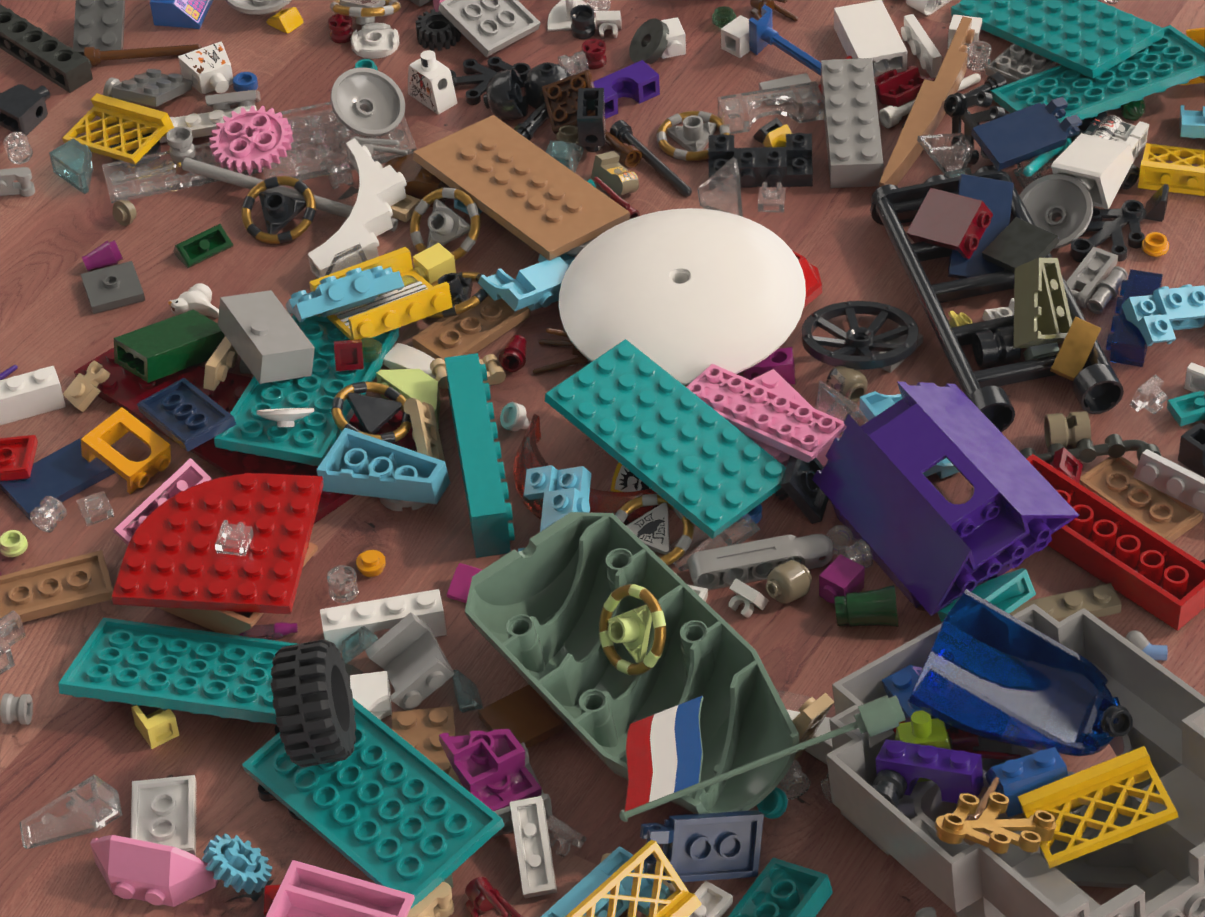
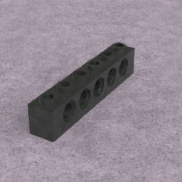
(43, 52)

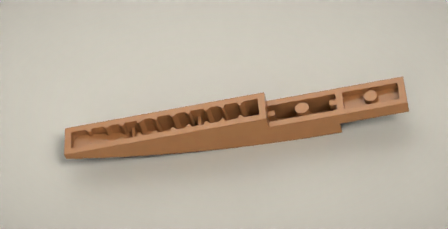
(929, 105)

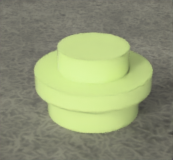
(13, 543)

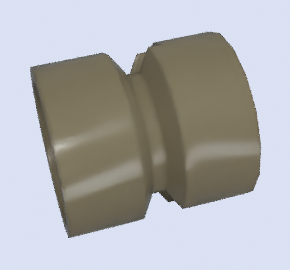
(1066, 429)

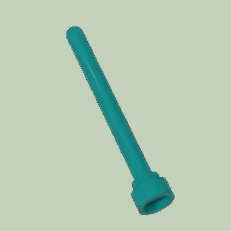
(1042, 159)

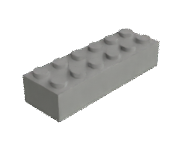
(851, 123)

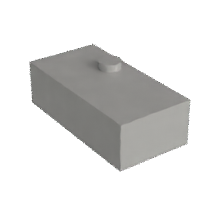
(266, 336)

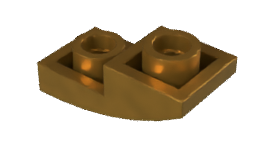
(1075, 349)

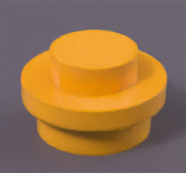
(1155, 244)
(371, 563)

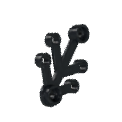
(495, 65)
(956, 107)
(1130, 213)

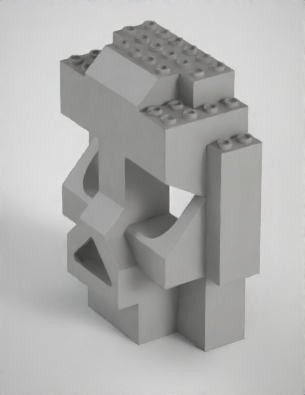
(1157, 866)

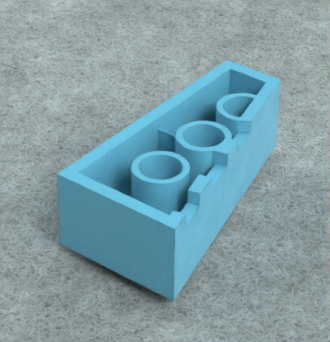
(382, 470)

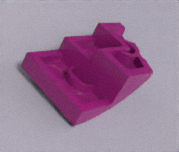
(491, 766)

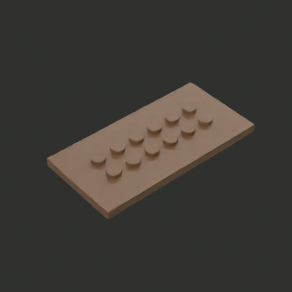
(521, 187)

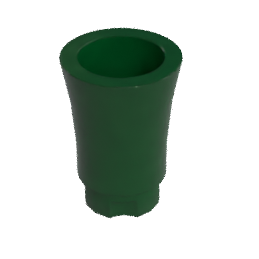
(868, 608)

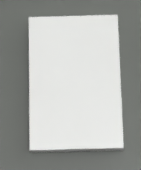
(165, 812)

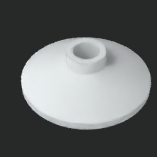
(286, 416)

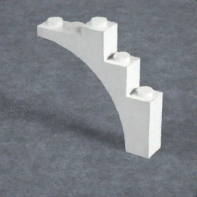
(370, 214)

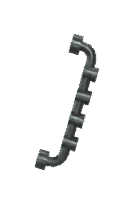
(1087, 451)

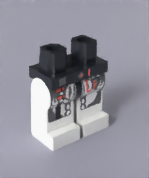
(1115, 129)

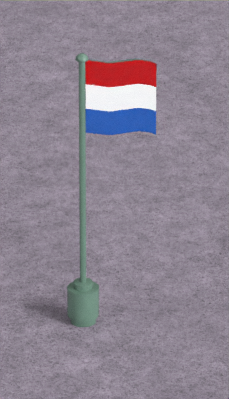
(668, 752)

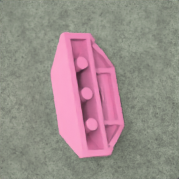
(184, 478)
(150, 870)

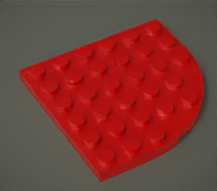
(175, 555)

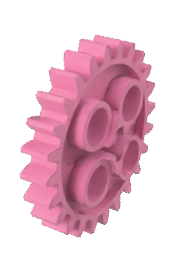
(251, 140)

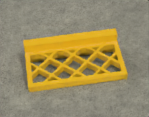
(127, 116)
(1178, 175)
(1088, 789)
(678, 904)

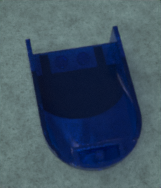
(1012, 683)

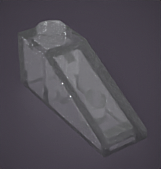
(73, 814)

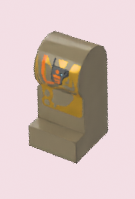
(614, 174)

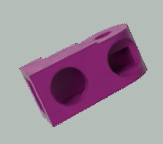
(781, 361)

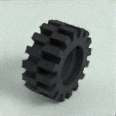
(436, 31)

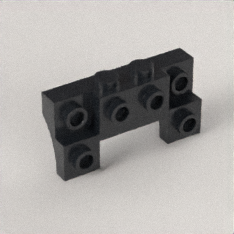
(757, 165)

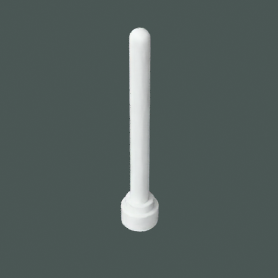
(892, 115)

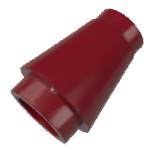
(513, 354)

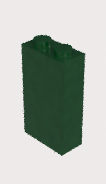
(168, 345)

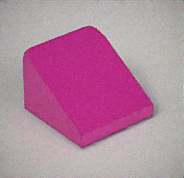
(461, 582)

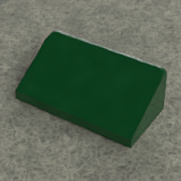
(203, 246)

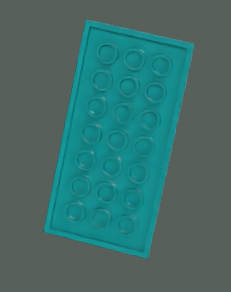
(1070, 32)
(1152, 70)
(316, 433)
(668, 438)
(176, 670)
(382, 807)

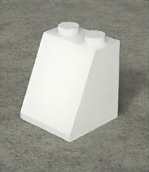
(1097, 164)

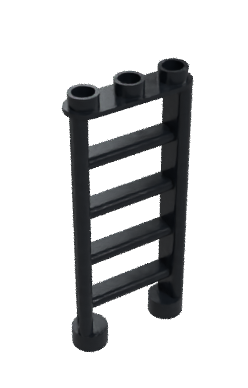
(1094, 387)

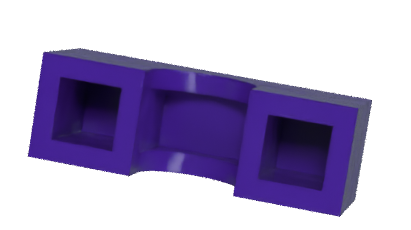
(634, 81)
(950, 769)

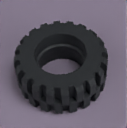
(313, 703)

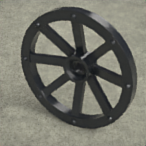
(860, 340)

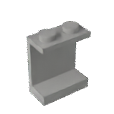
(411, 661)

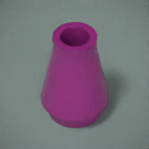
(103, 256)

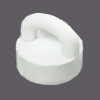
(514, 417)

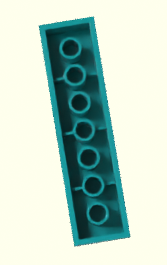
(479, 455)

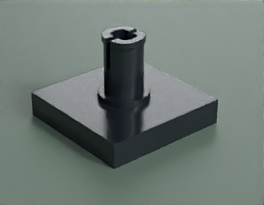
(800, 487)

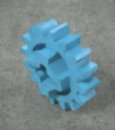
(237, 863)

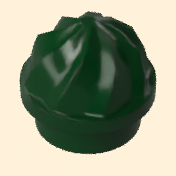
(1133, 110)

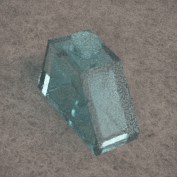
(566, 153)
(73, 164)

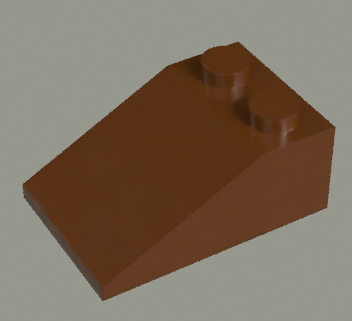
(418, 179)

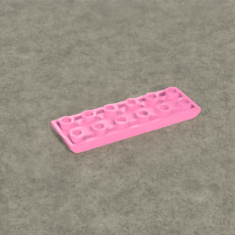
(766, 413)

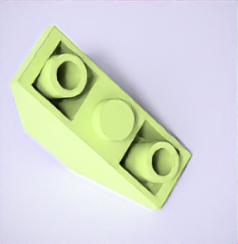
(412, 384)

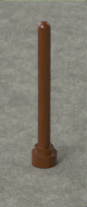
(96, 56)
(629, 154)

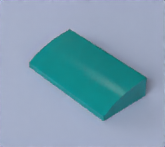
(785, 892)

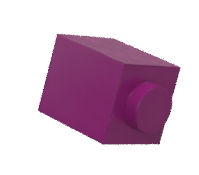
(841, 578)

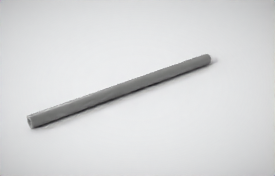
(249, 182)

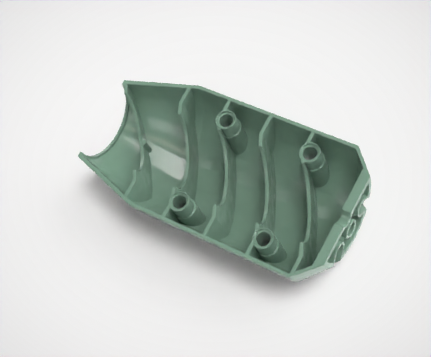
(545, 619)

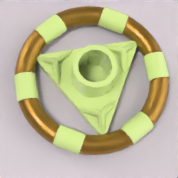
(632, 630)

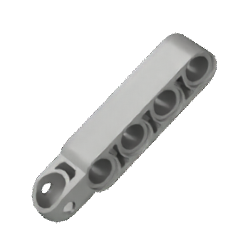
(754, 559)

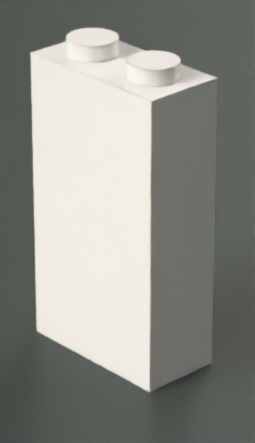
(870, 33)

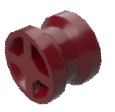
(340, 28)
(595, 53)

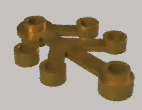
(954, 827)

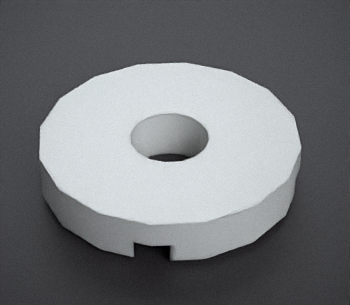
(386, 41)

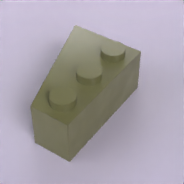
(1040, 304)

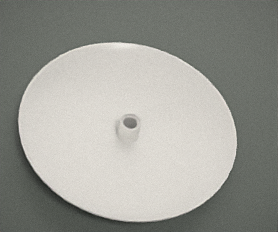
(684, 291)

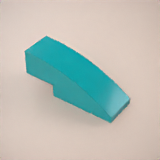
(1004, 592)

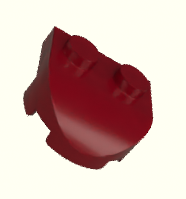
(899, 88)

